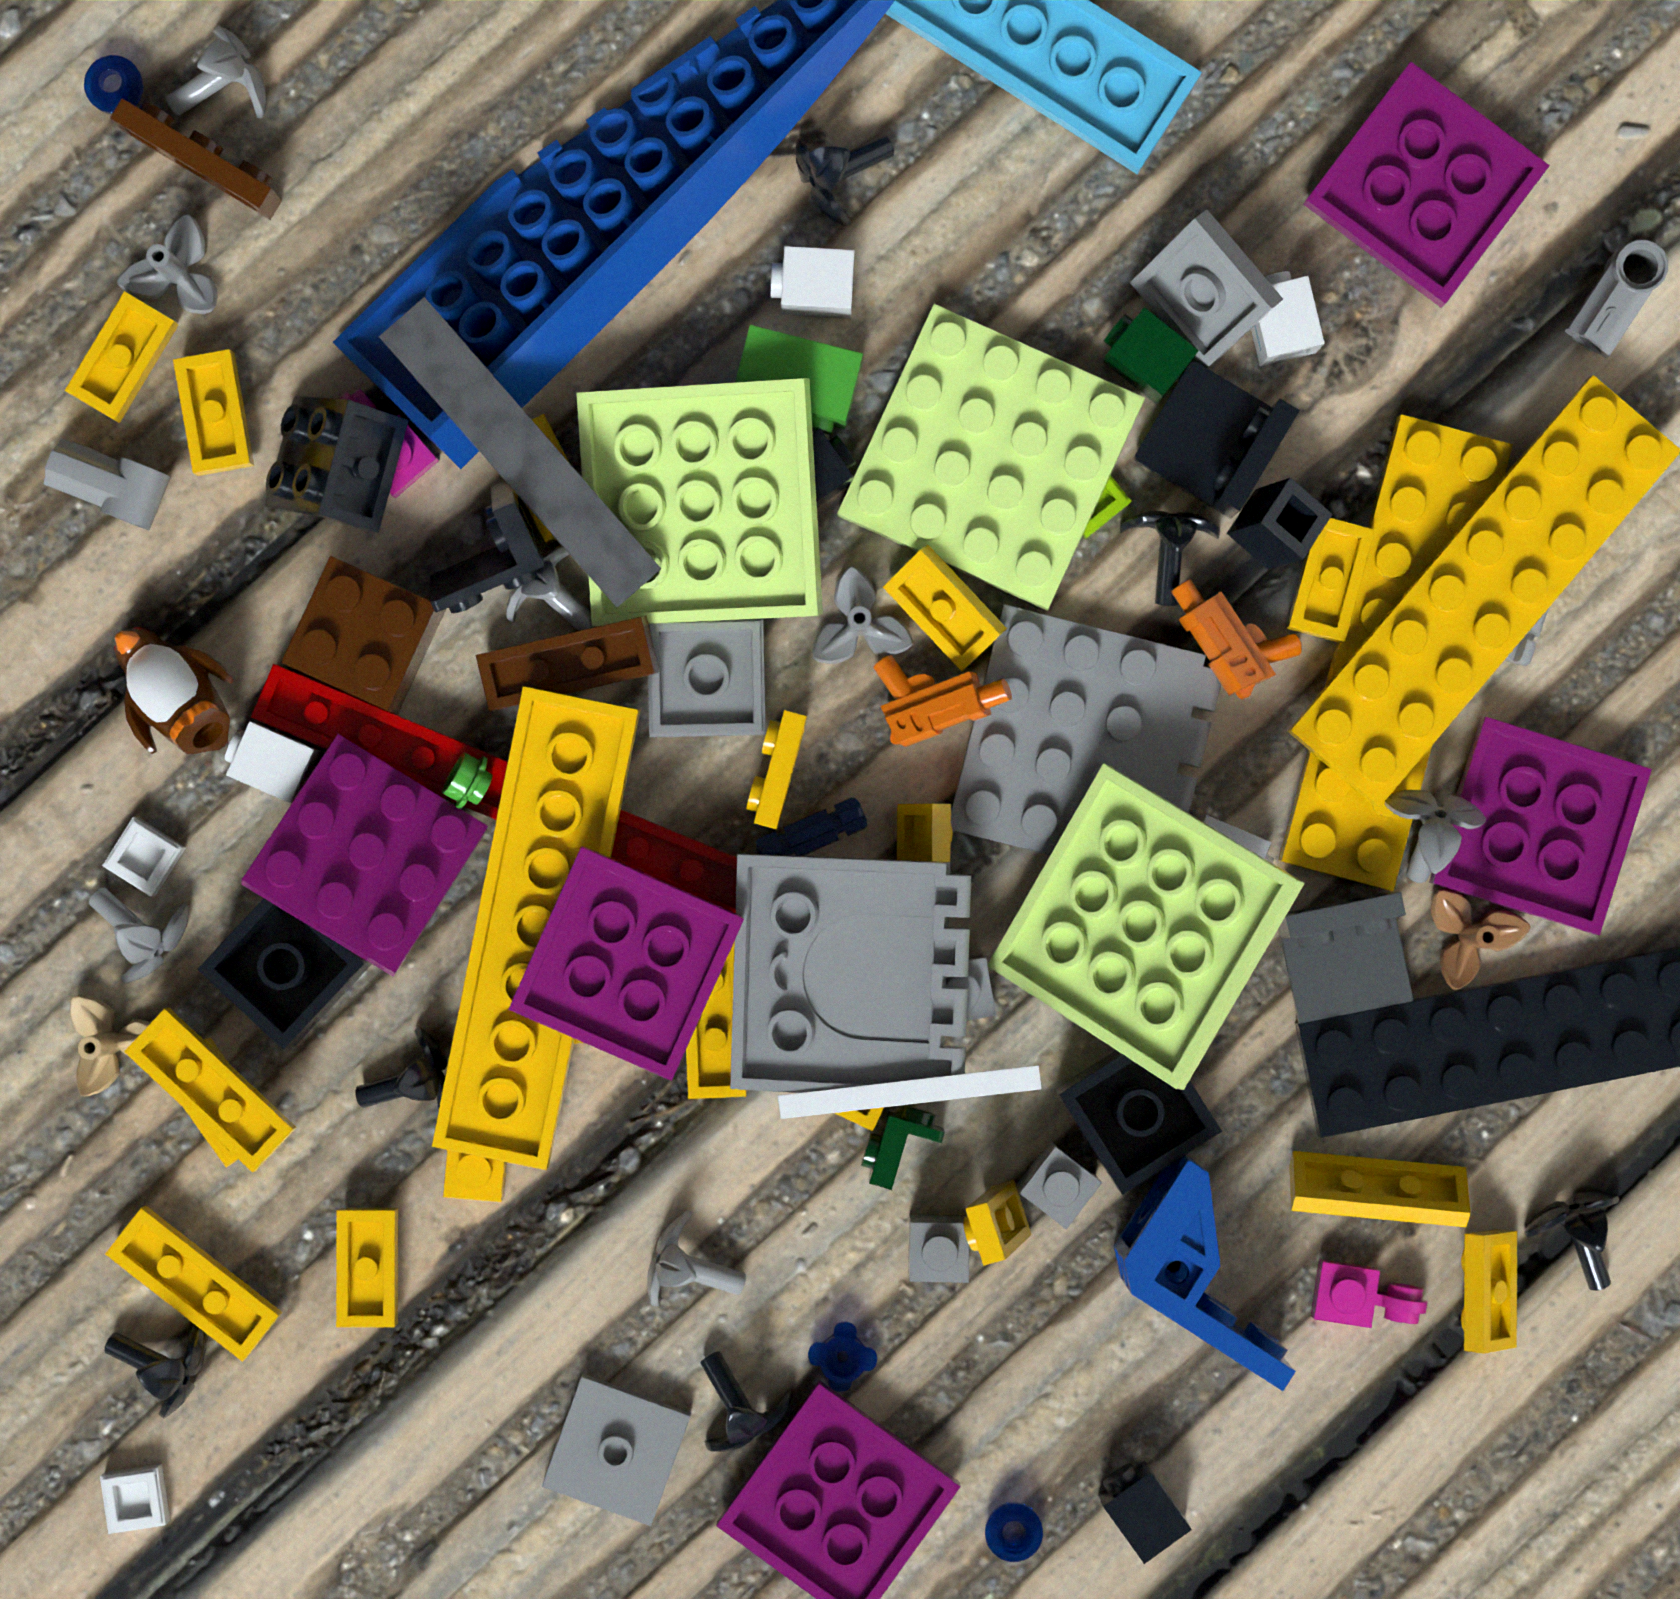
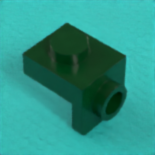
(885, 1150)

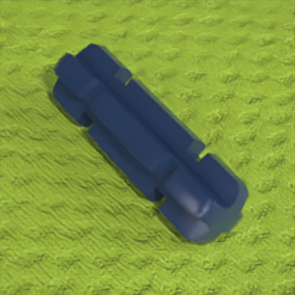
(815, 830)

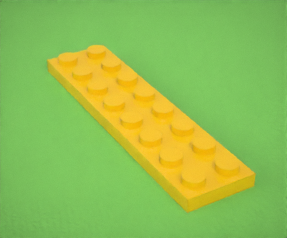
(1423, 498)
(1484, 591)
(556, 795)

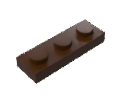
(198, 156)
(569, 662)

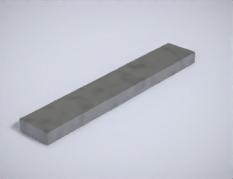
(519, 452)

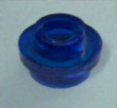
(131, 85)
(1017, 1549)

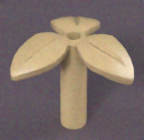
(98, 1048)

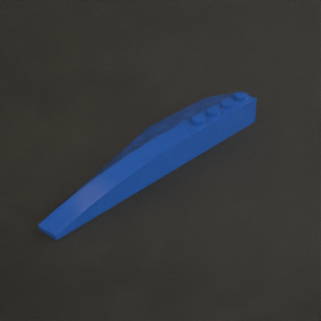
(597, 218)

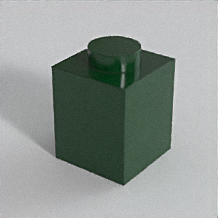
(1148, 353)

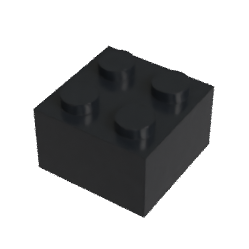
(282, 972)
(1135, 1118)

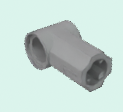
(1616, 299)
(119, 487)

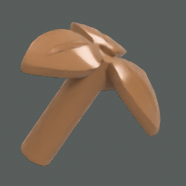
(1494, 931)

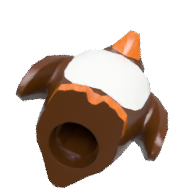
(172, 692)

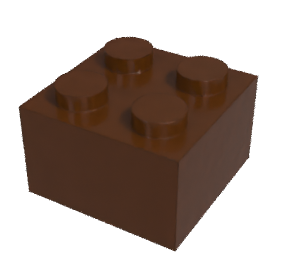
(363, 635)

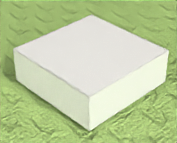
(144, 856)
(135, 1498)

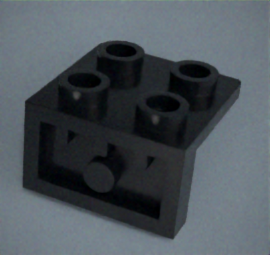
(1214, 439)
(336, 461)
(509, 563)

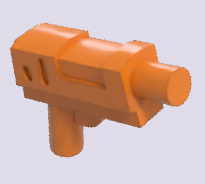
(1236, 652)
(927, 708)

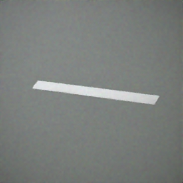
(909, 1092)

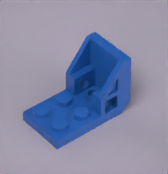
(1179, 1225)

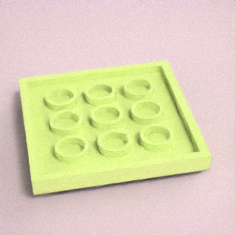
(991, 456)
(713, 493)
(1145, 926)

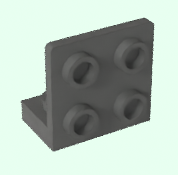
(1346, 956)

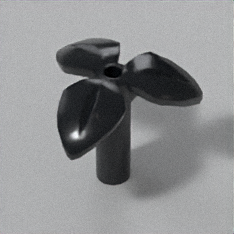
(831, 164)
(1175, 534)
(418, 1082)
(1587, 1228)
(158, 1374)
(742, 1421)

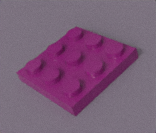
(1426, 184)
(1550, 828)
(364, 855)
(626, 963)
(838, 1501)

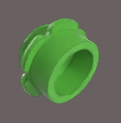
(467, 780)

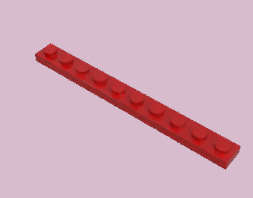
(427, 756)

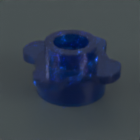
(842, 1373)

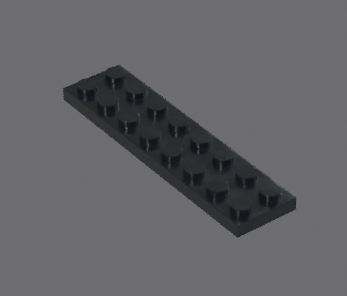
(1493, 1043)

